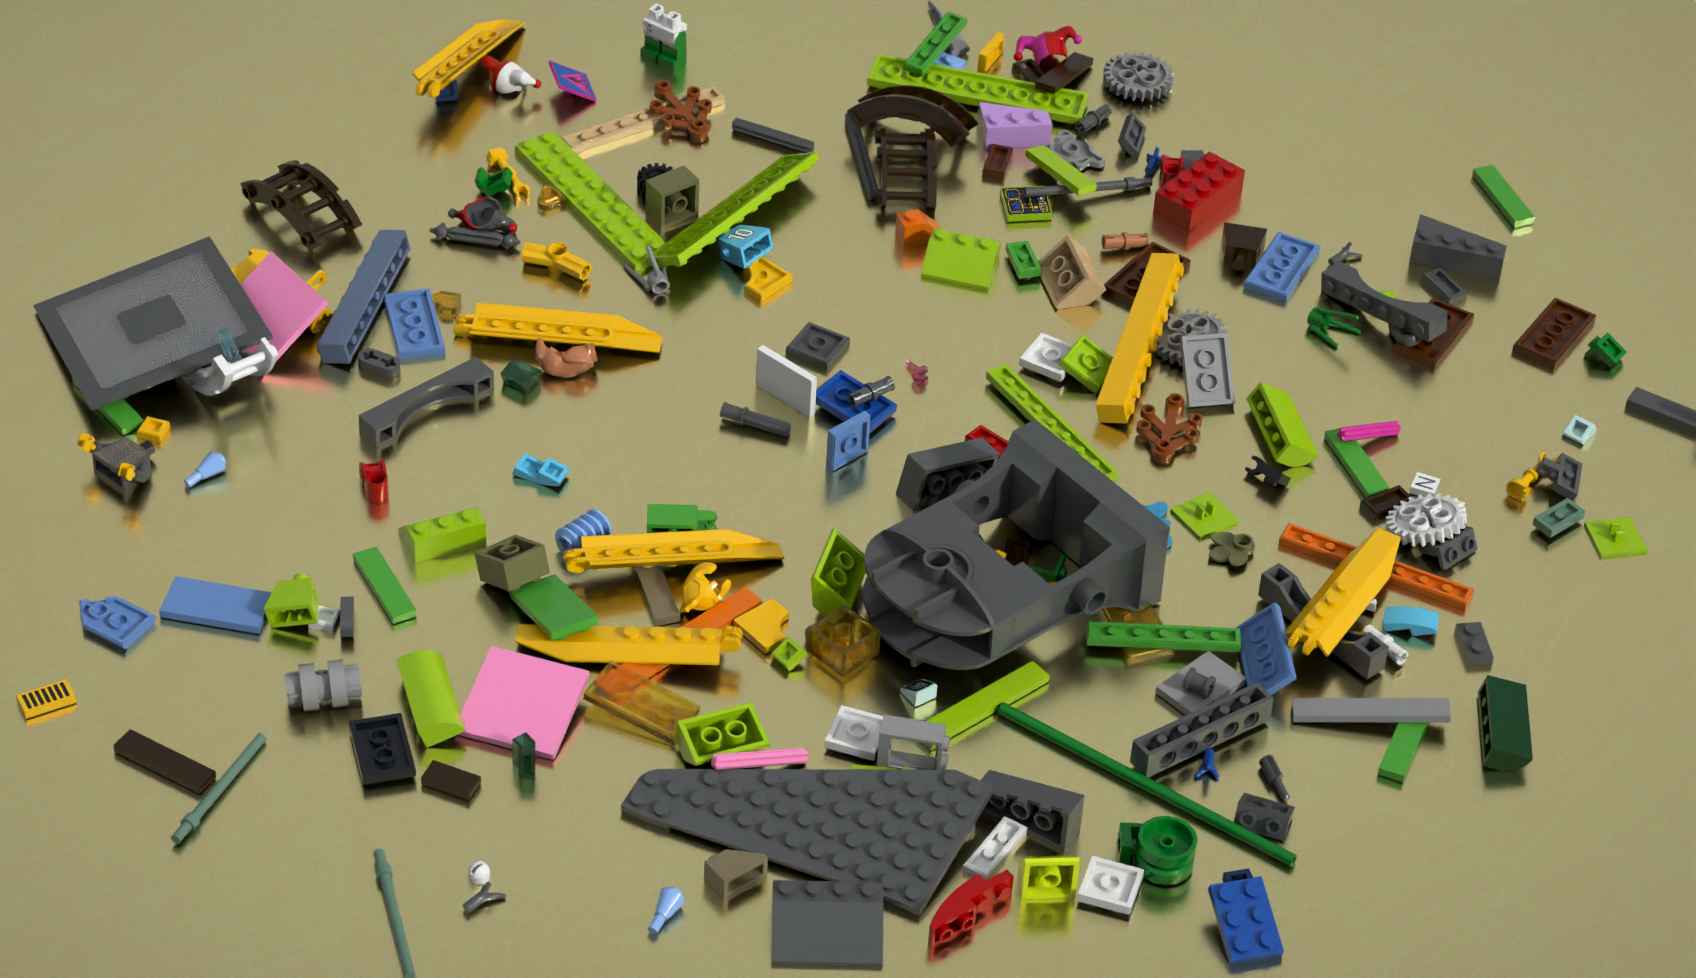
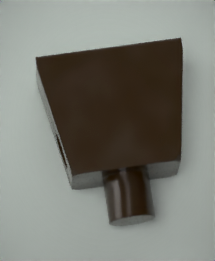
(1242, 245)

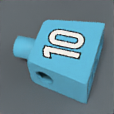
(744, 244)

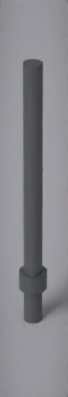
(1128, 184)

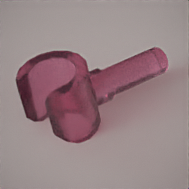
(919, 372)

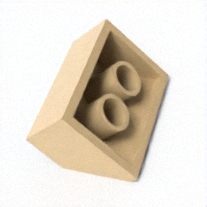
(1070, 275)

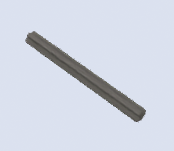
(862, 158)

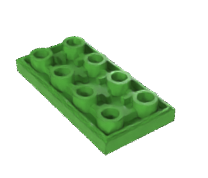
(554, 607)

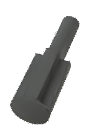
(1274, 775)

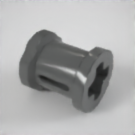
(1199, 682)

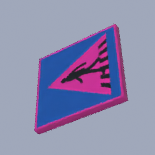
(572, 81)

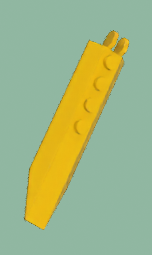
(462, 54)
(556, 327)
(668, 549)
(1345, 594)
(635, 644)

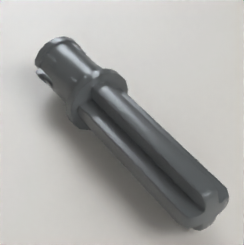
(754, 419)

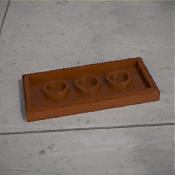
(1126, 282)
(1554, 333)
(1433, 352)

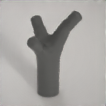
(1344, 254)
(481, 897)

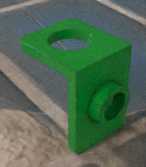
(1056, 576)

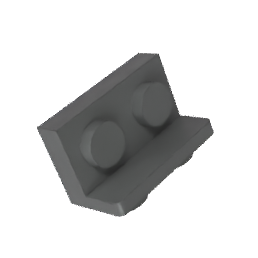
(1452, 549)
(1264, 816)

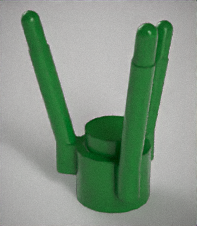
(1320, 319)

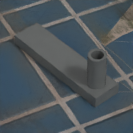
(1662, 409)

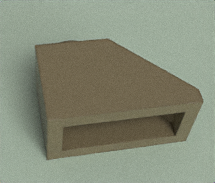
(734, 870)

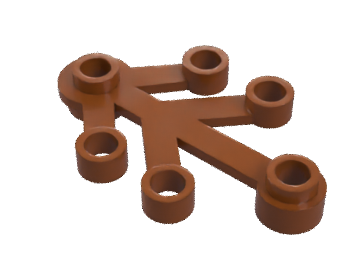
(698, 127)
(1164, 448)

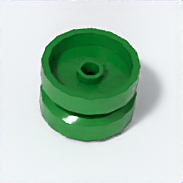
(1166, 850)

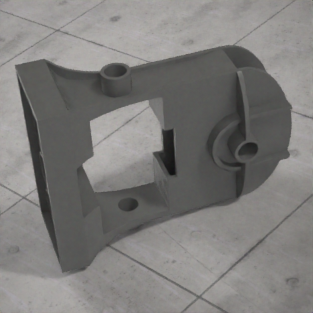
(962, 605)

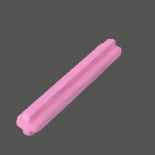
(759, 758)

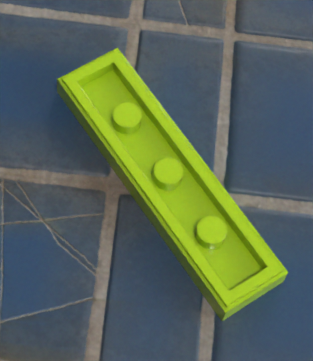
(1061, 170)

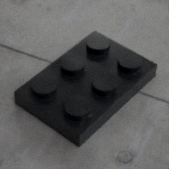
(382, 748)

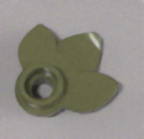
(1231, 547)

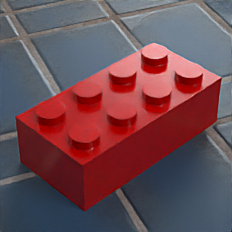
(1198, 191)

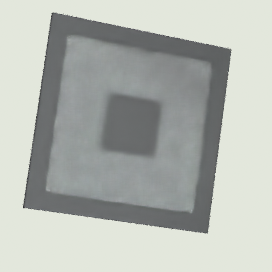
(150, 322)

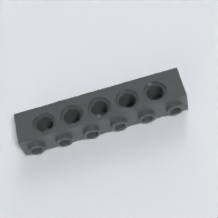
(1201, 730)

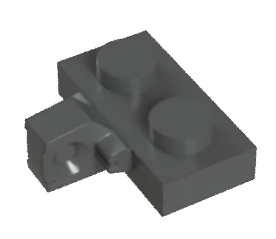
(1564, 474)

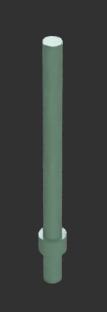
(192, 819)
(384, 875)

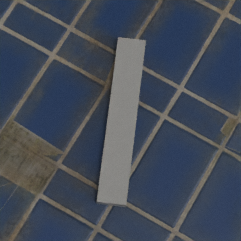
(1371, 710)

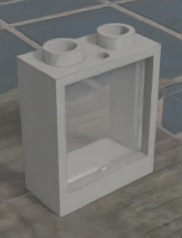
(912, 744)

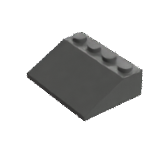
(827, 923)

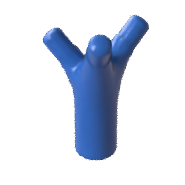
(1153, 161)
(1208, 764)

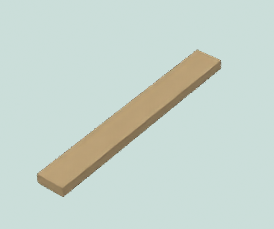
(631, 124)

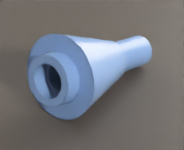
(211, 465)
(668, 903)

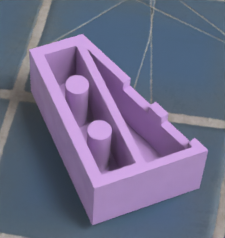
(1013, 126)

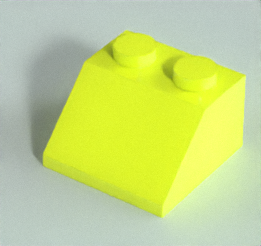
(1048, 877)

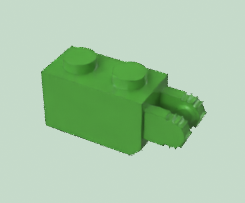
(678, 518)

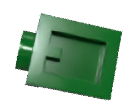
(1607, 349)
(1127, 841)

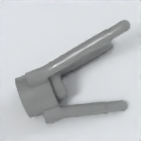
(656, 281)

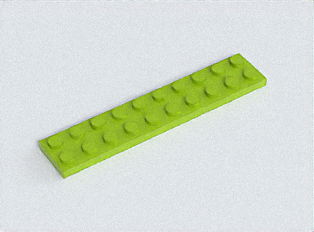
(977, 87)
(591, 198)
(733, 209)

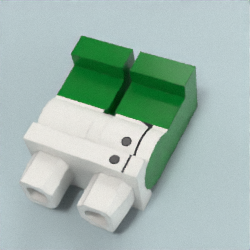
(664, 38)

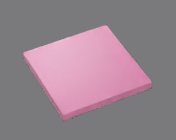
(282, 301)
(522, 696)

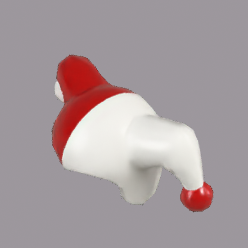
(507, 76)

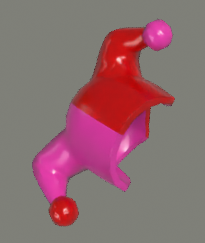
(1046, 44)

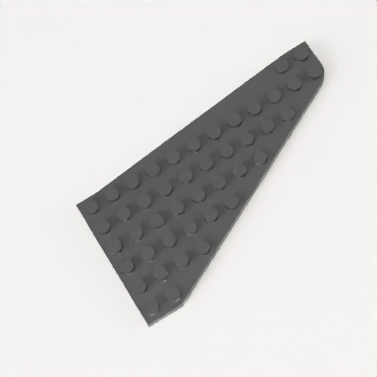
(825, 821)

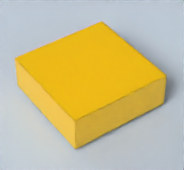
(153, 429)

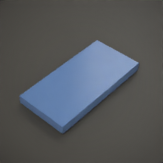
(1282, 266)
(414, 324)
(215, 605)
(1266, 650)

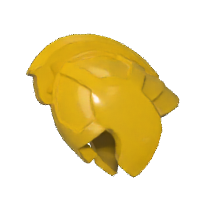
(699, 592)

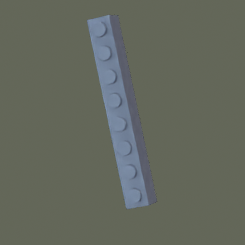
(363, 297)

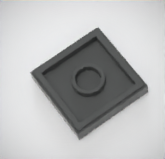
(817, 346)

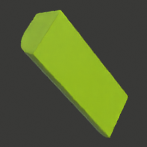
(1281, 426)
(430, 696)

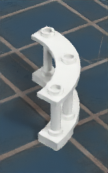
(221, 373)

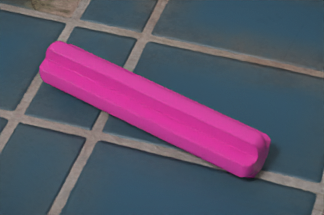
(1369, 431)

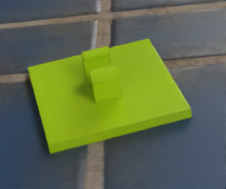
(1204, 515)
(1616, 537)

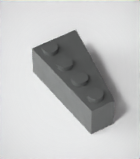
(1456, 250)
(943, 469)
(1045, 810)

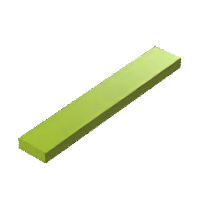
(991, 697)

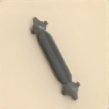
(475, 236)

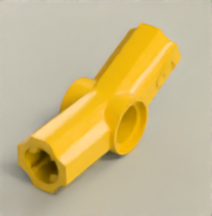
(556, 259)

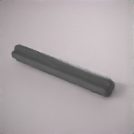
(772, 135)

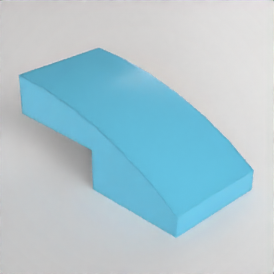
(534, 470)
(1418, 620)

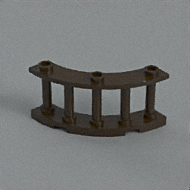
(915, 104)
(927, 154)
(309, 180)

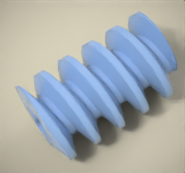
(588, 524)

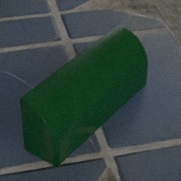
(1504, 724)

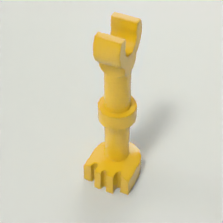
(499, 158)
(1519, 488)

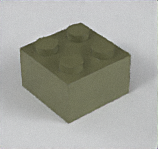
(672, 197)
(512, 563)

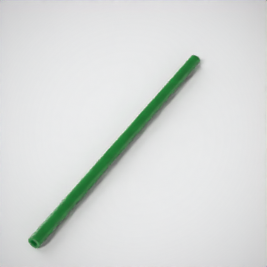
(1148, 784)

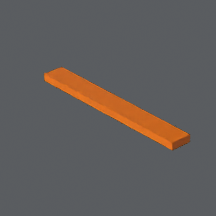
(1401, 575)
(716, 617)

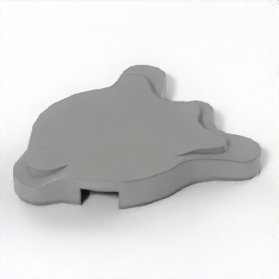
(1075, 152)

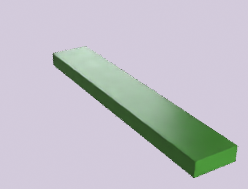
(1163, 636)

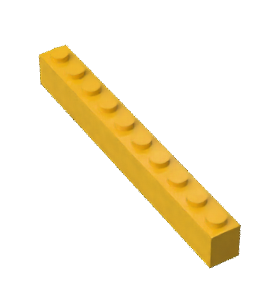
(1139, 338)

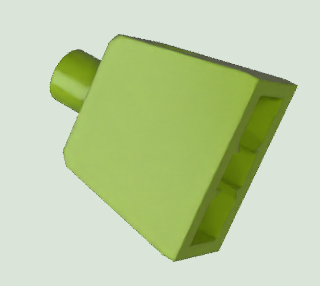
(293, 603)

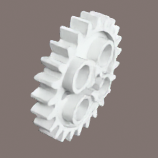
(1427, 519)

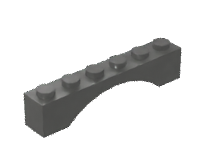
(1421, 318)
(464, 381)
(1357, 649)

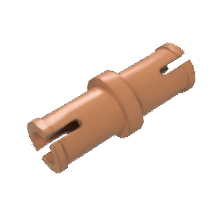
(1124, 241)

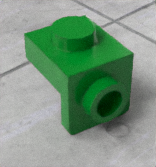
(493, 183)

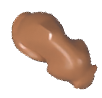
(565, 364)

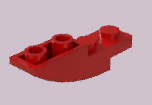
(960, 907)

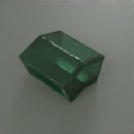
(521, 375)
(524, 755)

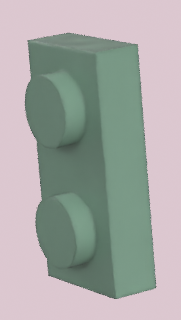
(1559, 517)

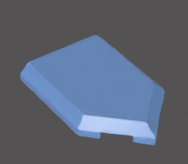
(115, 620)

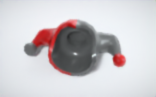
(485, 215)

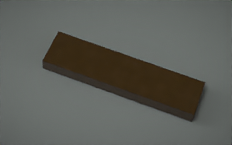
(1063, 73)
(164, 761)

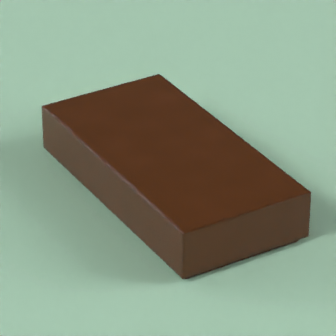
(997, 161)

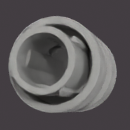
(310, 687)

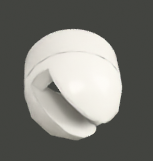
(481, 874)

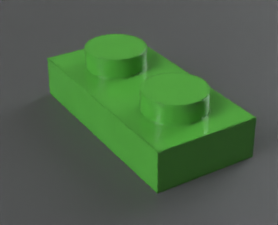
(1023, 259)

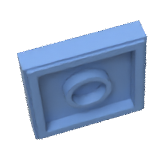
(848, 441)

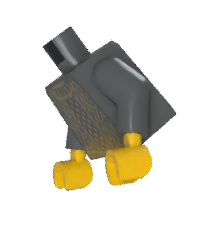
(119, 462)

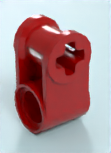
(1170, 168)
(375, 481)

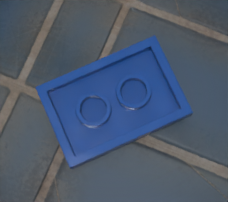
(833, 398)
(1245, 920)

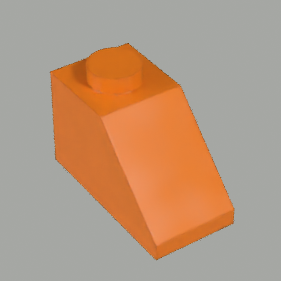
(914, 228)

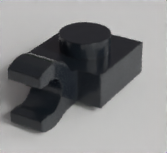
(1272, 475)

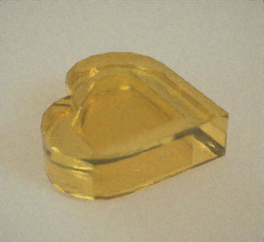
(550, 198)
(446, 302)

